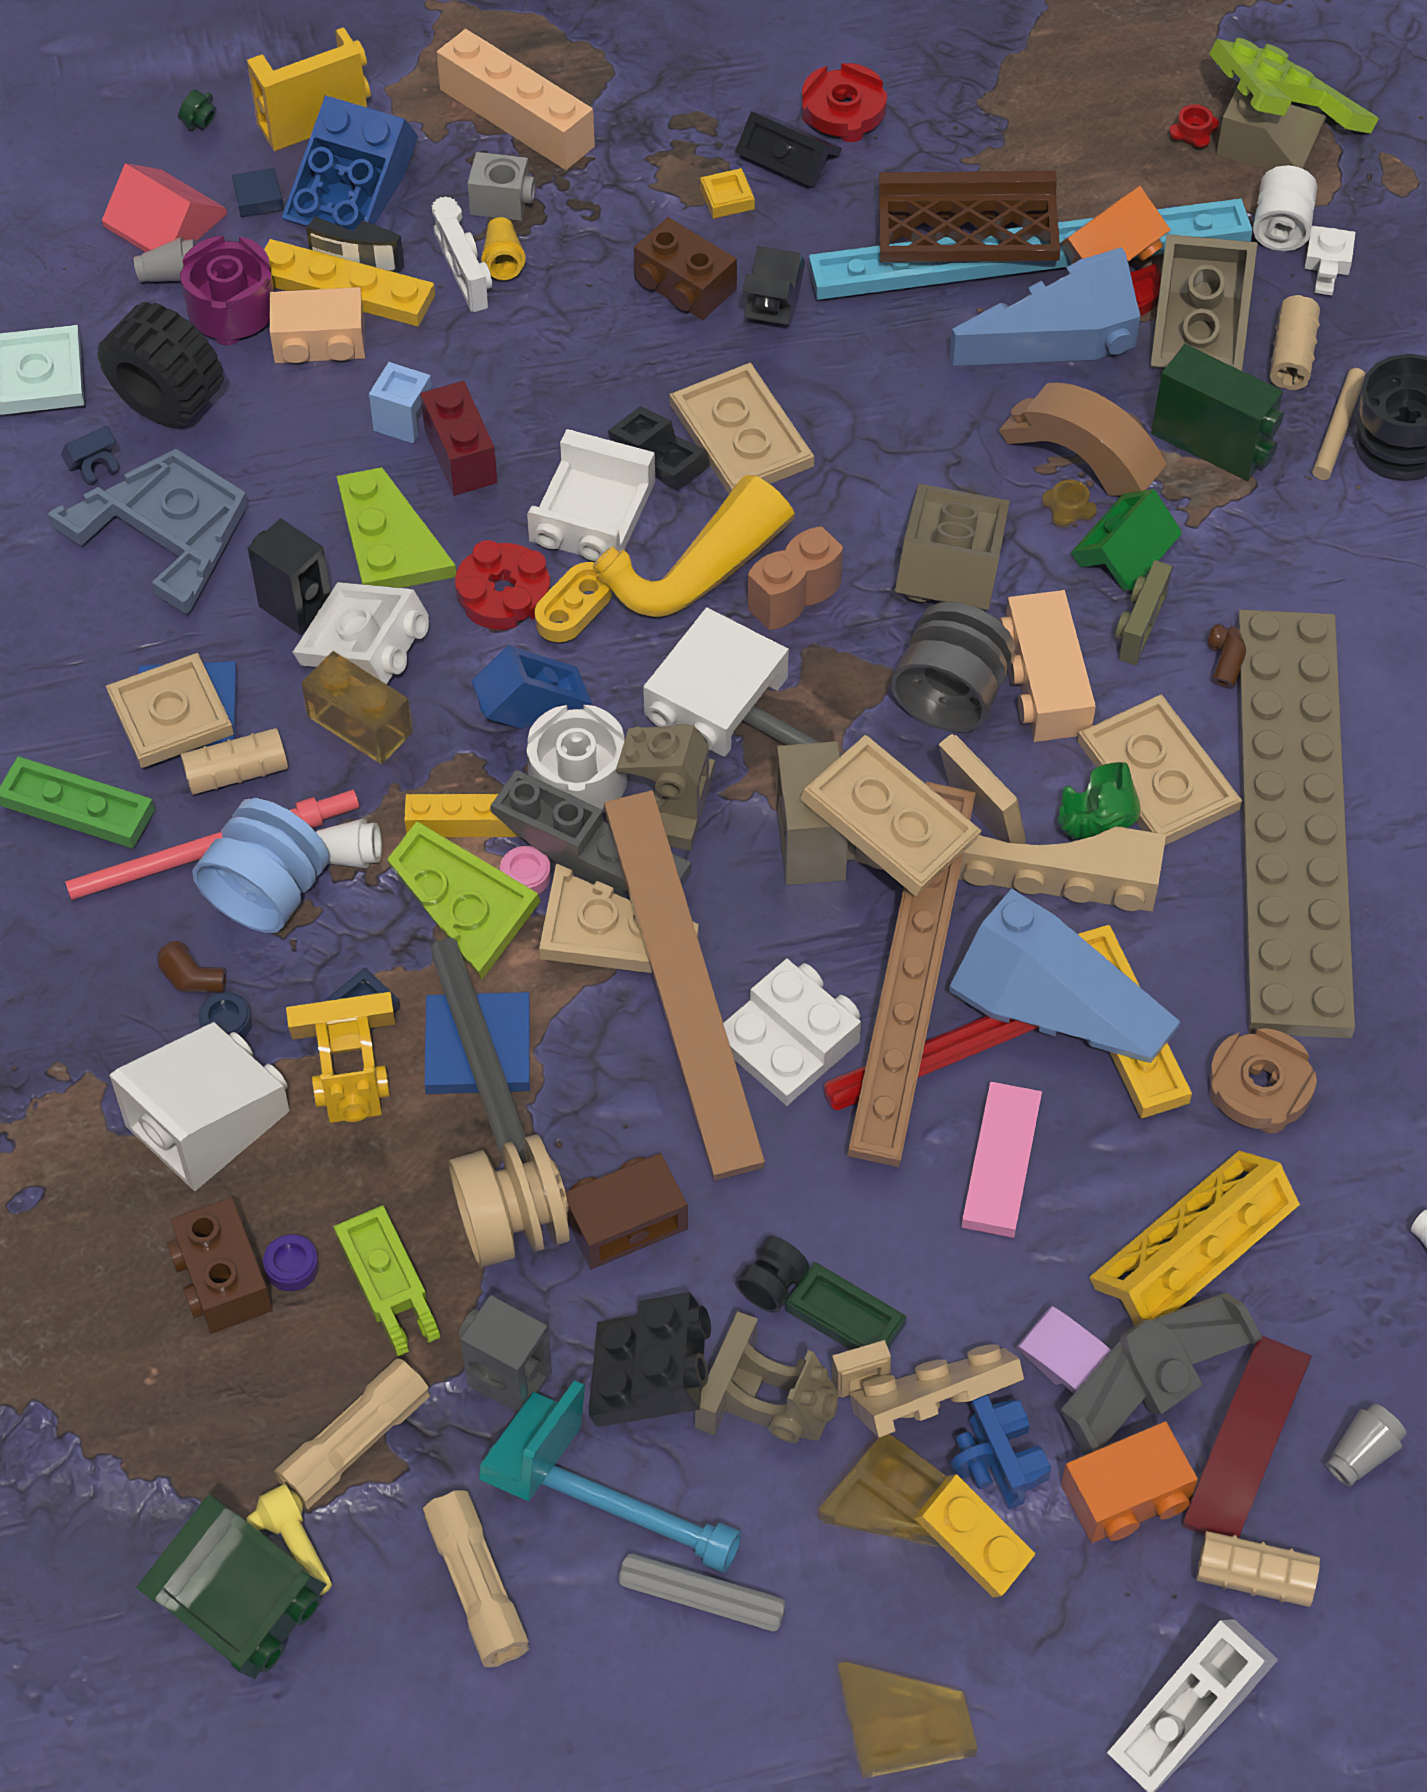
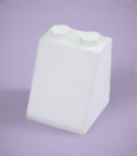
(199, 1101)

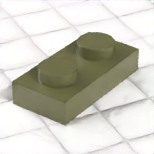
(1148, 598)

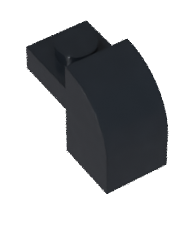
(774, 285)

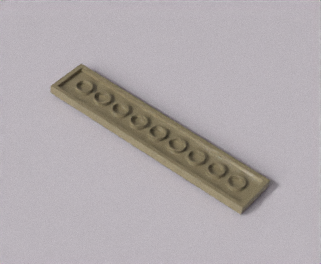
(1294, 827)

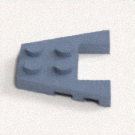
(174, 505)

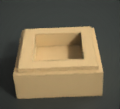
(858, 1365)

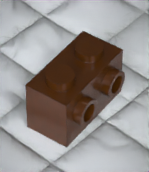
(685, 268)
(220, 1266)

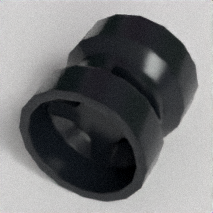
(772, 1273)

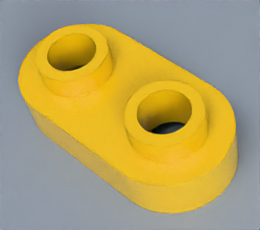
(570, 605)

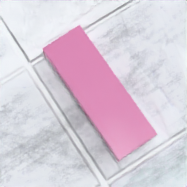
(1001, 1159)

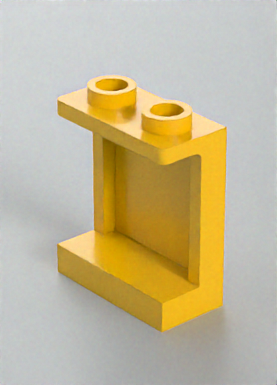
(292, 96)

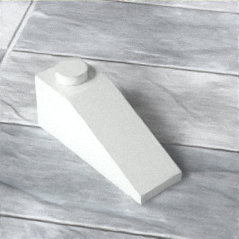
(1192, 1704)

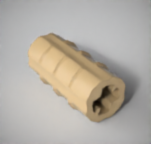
(1294, 342)
(234, 761)
(1258, 1569)

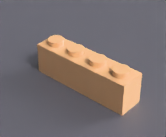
(516, 99)

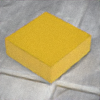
(727, 193)

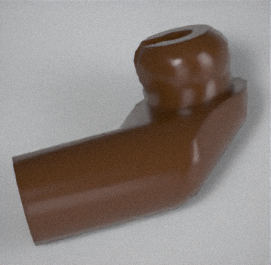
(1232, 654)
(186, 974)

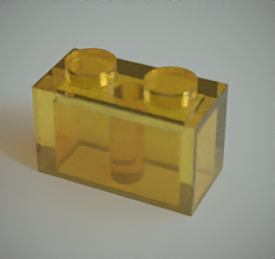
(357, 707)

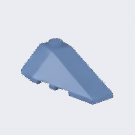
(1071, 320)
(1046, 975)

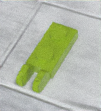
(385, 1275)

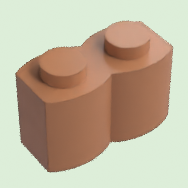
(795, 578)

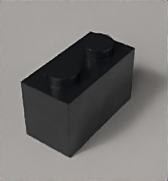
(289, 575)

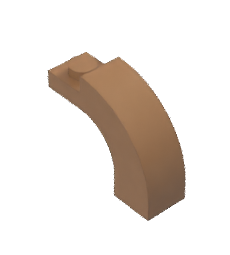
(1092, 428)

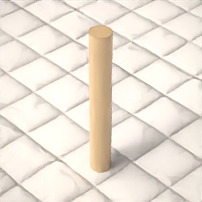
(1339, 424)

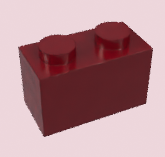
(459, 438)

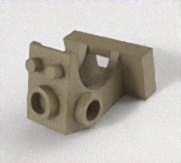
(682, 771)
(739, 1376)

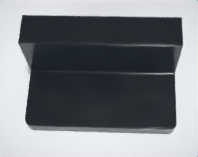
(785, 148)

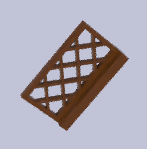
(971, 199)

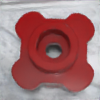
(1194, 125)

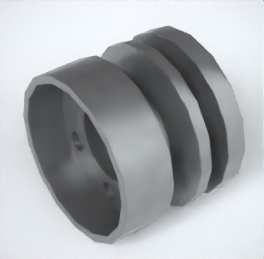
(953, 667)

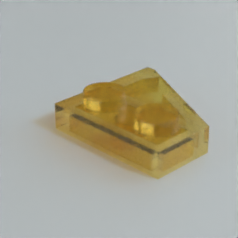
(885, 1493)
(903, 1721)

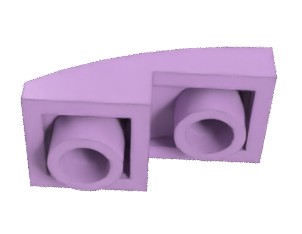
(1063, 1349)

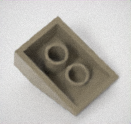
(1204, 298)
(952, 546)

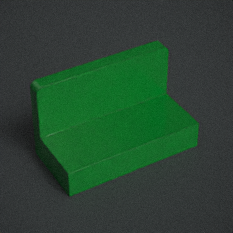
(1129, 537)

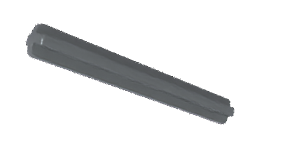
(478, 1045)

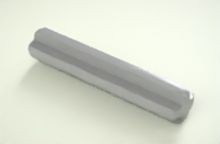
(702, 1592)

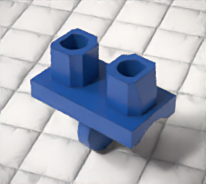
(992, 1429)

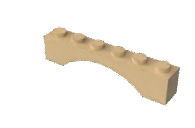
(1108, 868)

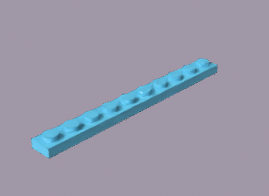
(862, 272)

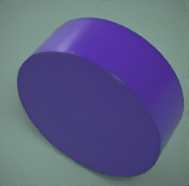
(291, 1262)

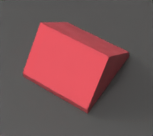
(158, 208)

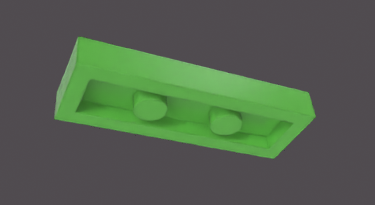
(75, 802)

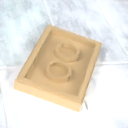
(741, 427)
(1169, 768)
(890, 815)

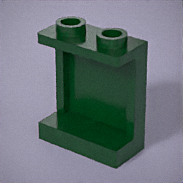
(233, 1587)

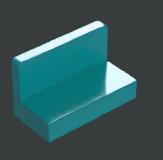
(534, 1442)

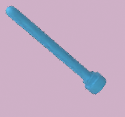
(713, 1544)

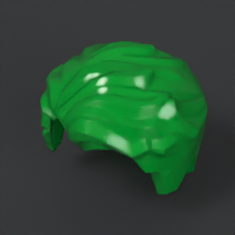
(1106, 803)

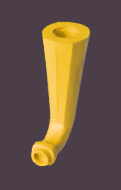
(735, 534)

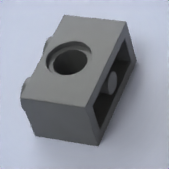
(505, 1353)

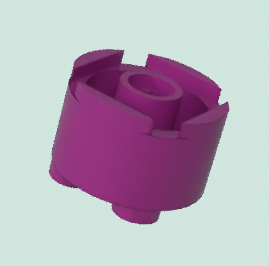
(227, 288)

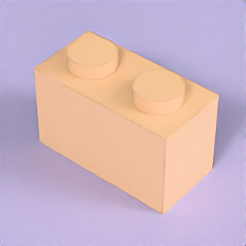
(317, 325)

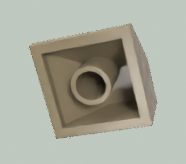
(1268, 138)

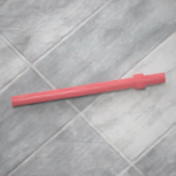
(308, 810)

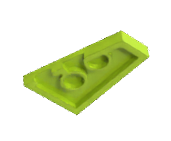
(388, 535)
(463, 895)

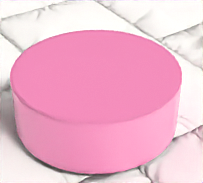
(527, 867)

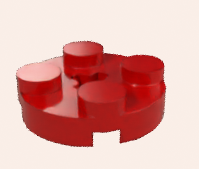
(838, 118)
(496, 563)

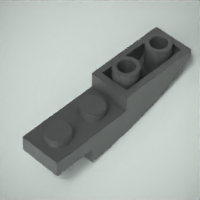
(565, 830)

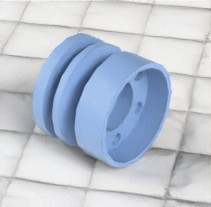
(261, 865)

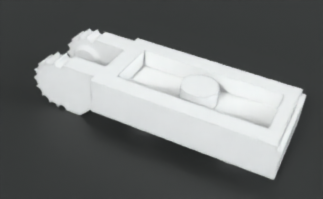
(461, 253)

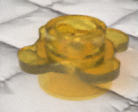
(1069, 502)

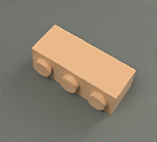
(1048, 666)

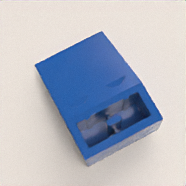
(350, 165)

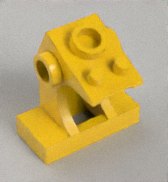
(342, 1028)

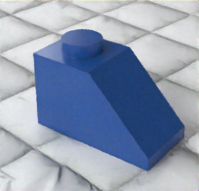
(525, 685)

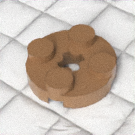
(1255, 1105)

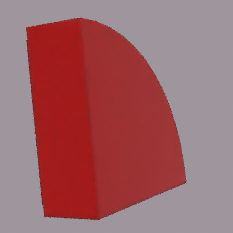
(1147, 287)

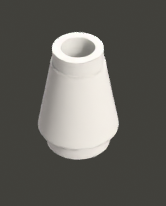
(353, 843)

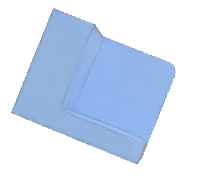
(396, 401)

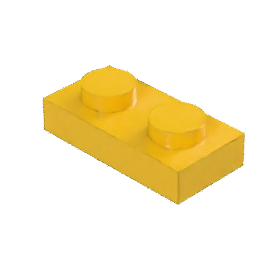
(974, 1535)

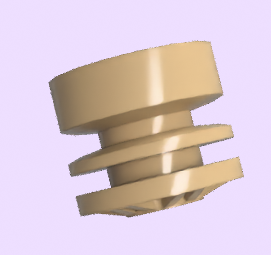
(509, 1200)

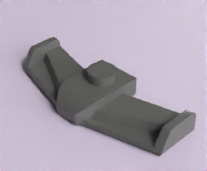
(1156, 1366)

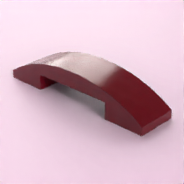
(1247, 1439)

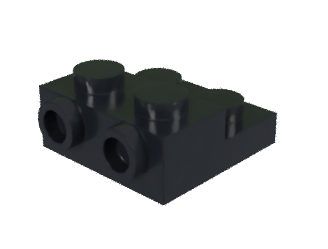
(650, 1361)

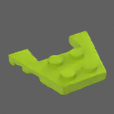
(1279, 82)

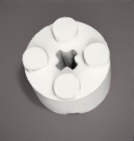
(578, 753)

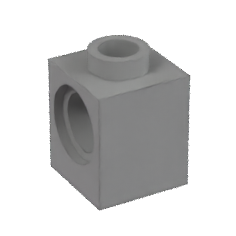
(500, 186)

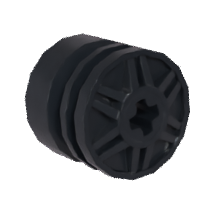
(1394, 417)

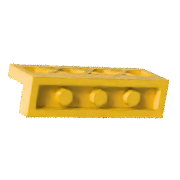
(1201, 1241)

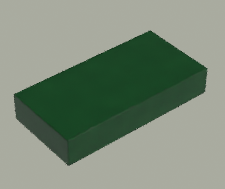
(843, 1310)

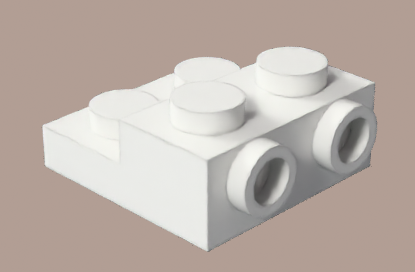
(366, 627)
(792, 1030)

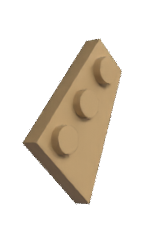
(591, 926)
(920, 1394)

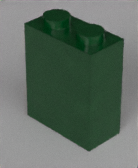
(1217, 412)

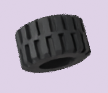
(160, 364)

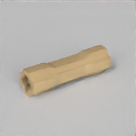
(384, 1404)
(483, 1597)

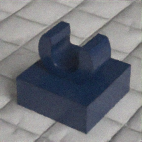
(88, 450)

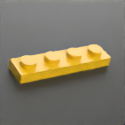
(382, 291)
(1151, 1085)

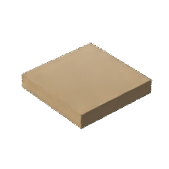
(169, 710)
(993, 800)

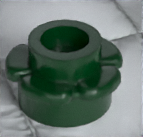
(197, 110)

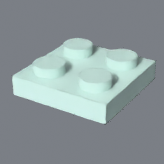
(40, 370)

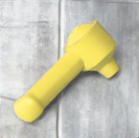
(282, 1513)

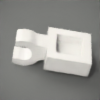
(1329, 254)

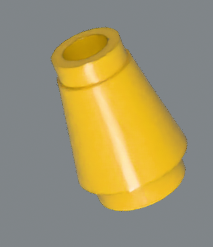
(502, 250)

